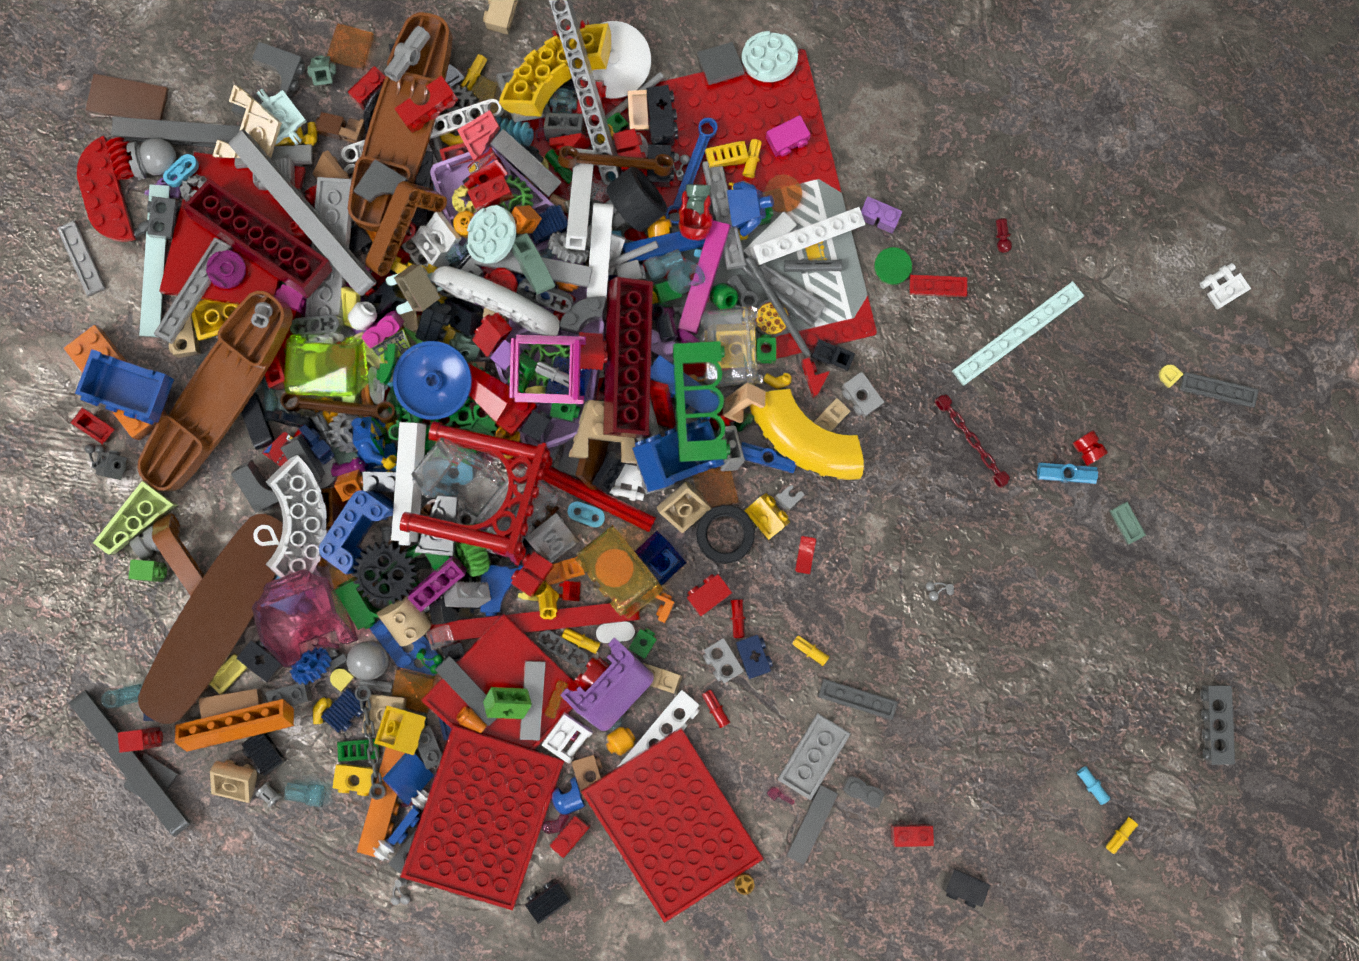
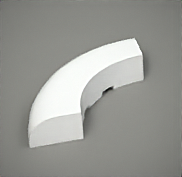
(497, 299)
(302, 518)

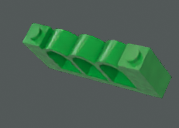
(689, 354)
(359, 607)

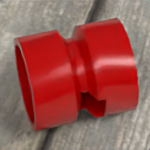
(1090, 447)

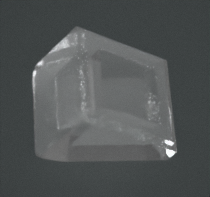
(440, 637)

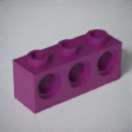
(437, 583)

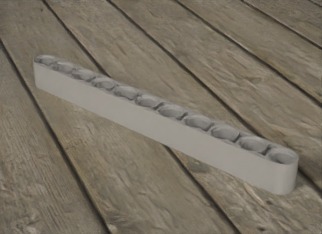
(583, 92)
(302, 212)

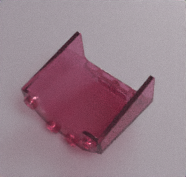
(297, 611)

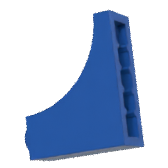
(499, 584)

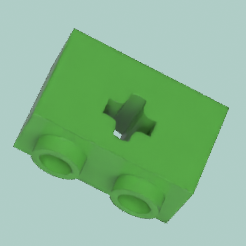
(147, 570)
(507, 703)

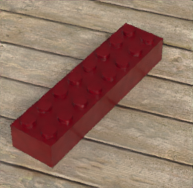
(258, 238)
(628, 358)

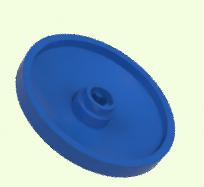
(432, 380)

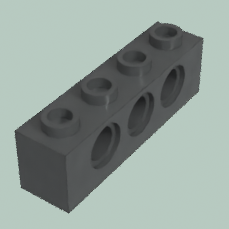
(1225, 733)

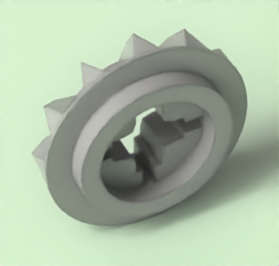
(186, 191)

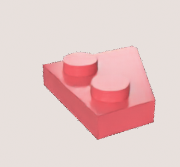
(479, 133)

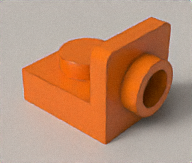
(664, 611)

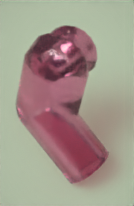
(555, 826)

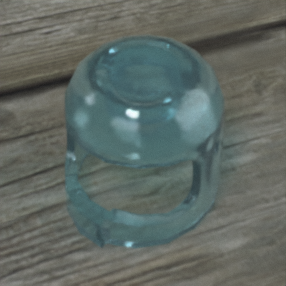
(679, 279)

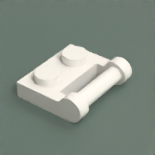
(562, 734)

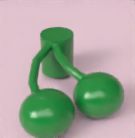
(438, 659)

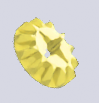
(459, 204)

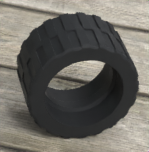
(636, 199)
(728, 511)

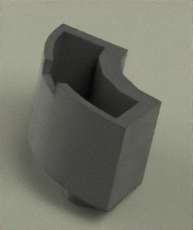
(583, 313)

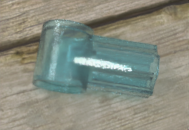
(659, 266)
(123, 696)
(309, 794)

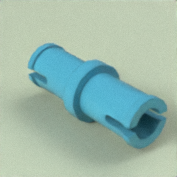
(1093, 785)

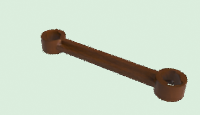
(611, 160)
(339, 407)

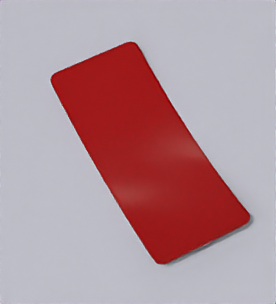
(805, 555)

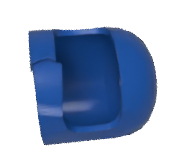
(570, 801)

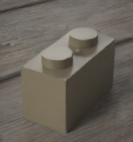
(417, 287)

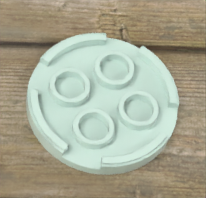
(769, 56)
(491, 234)

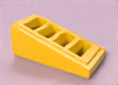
(738, 158)

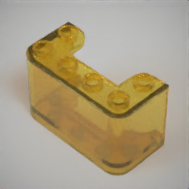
(618, 572)

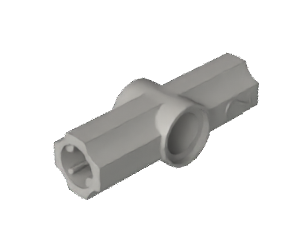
(407, 53)

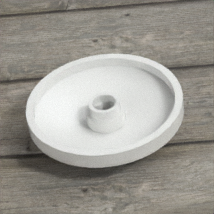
(628, 61)

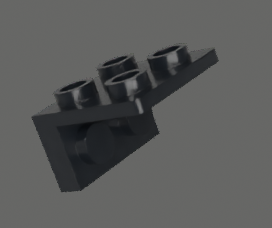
(609, 472)

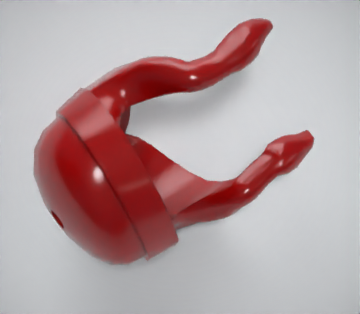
(691, 223)

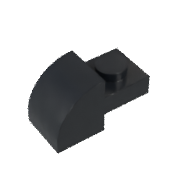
(832, 356)

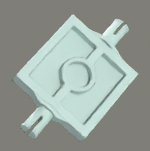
(285, 112)

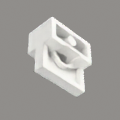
(436, 240)

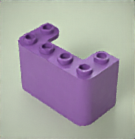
(613, 690)

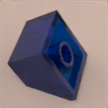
(660, 557)

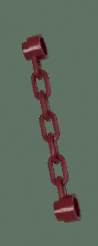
(944, 403)

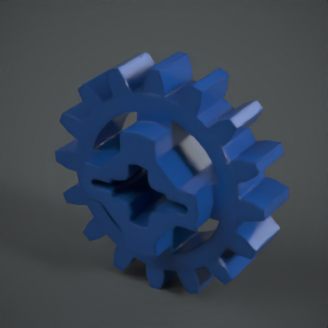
(311, 666)

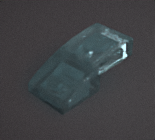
(456, 253)

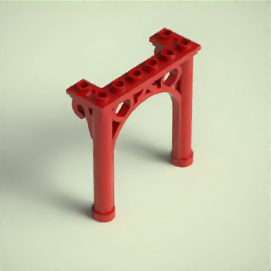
(538, 461)

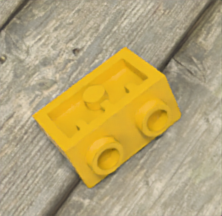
(767, 515)

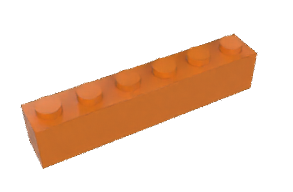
(234, 725)
(381, 811)

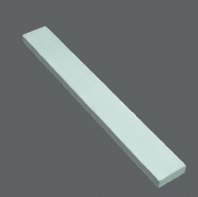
(153, 271)
(1018, 333)

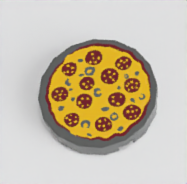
(769, 320)

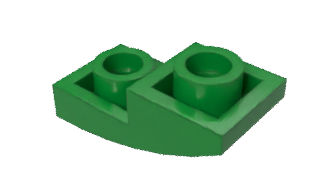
(386, 369)

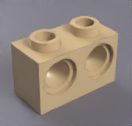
(187, 334)

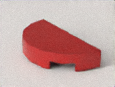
(504, 278)

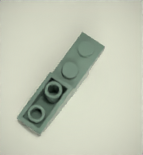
(532, 263)

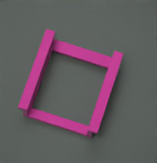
(574, 372)

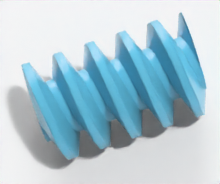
(520, 132)

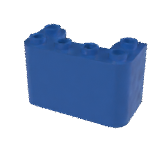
(124, 387)
(660, 458)
(351, 526)

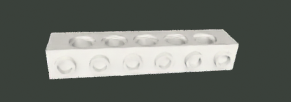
(807, 236)
(682, 701)

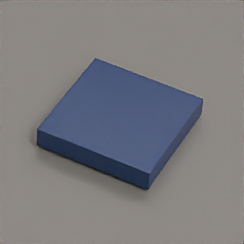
(407, 777)

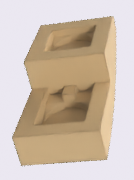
(832, 415)
(664, 679)

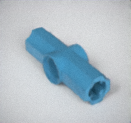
(1079, 474)

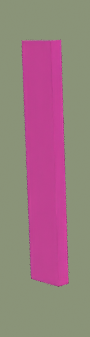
(709, 263)

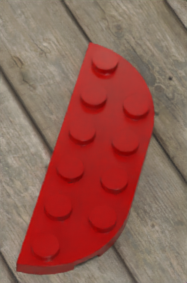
(103, 193)

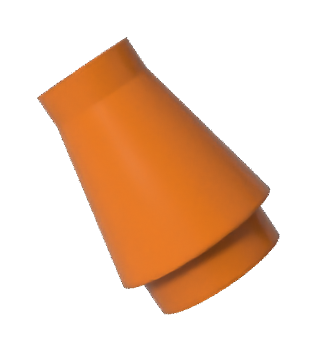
(471, 720)

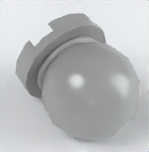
(151, 157)
(367, 660)

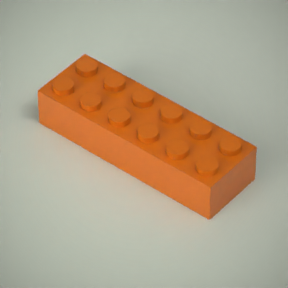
(97, 340)

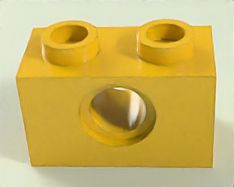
(343, 775)

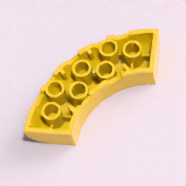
(548, 70)
(805, 441)

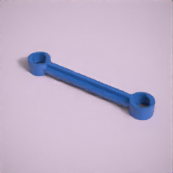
(693, 165)

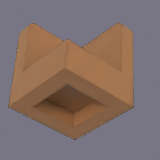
(354, 131)

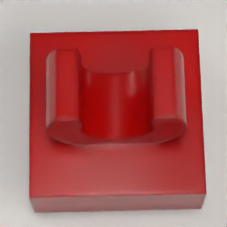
(571, 591)

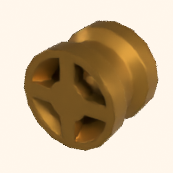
(744, 887)

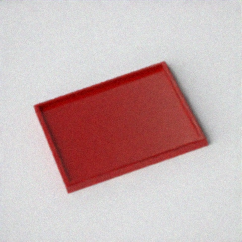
(499, 662)

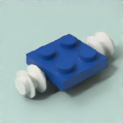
(400, 833)

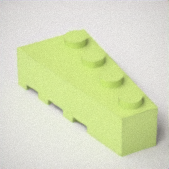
(135, 516)

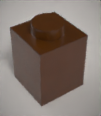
(330, 125)

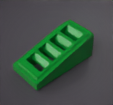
(529, 366)
(341, 752)

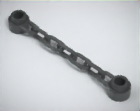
(370, 737)

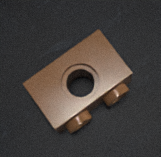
(585, 764)

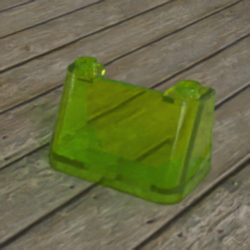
(325, 367)

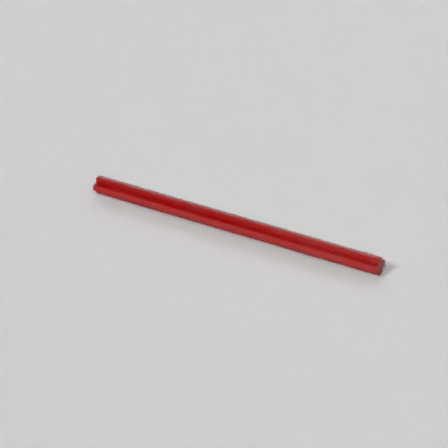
(580, 490)

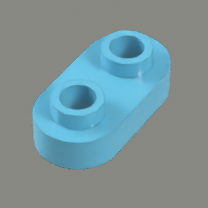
(180, 170)
(586, 514)

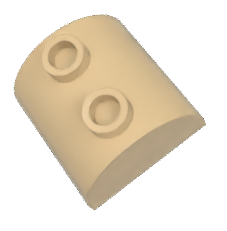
(684, 507)
(404, 621)
(233, 780)

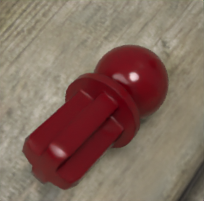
(1004, 244)

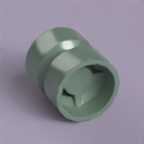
(697, 195)

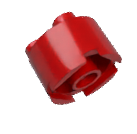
(595, 669)

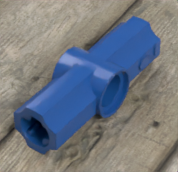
(755, 454)

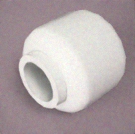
(362, 315)

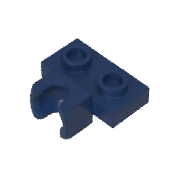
(319, 447)

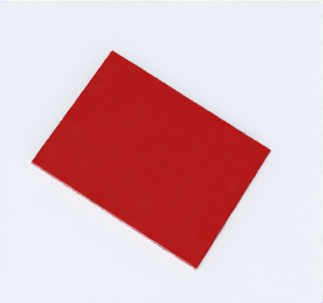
(193, 240)
(482, 818)
(672, 824)

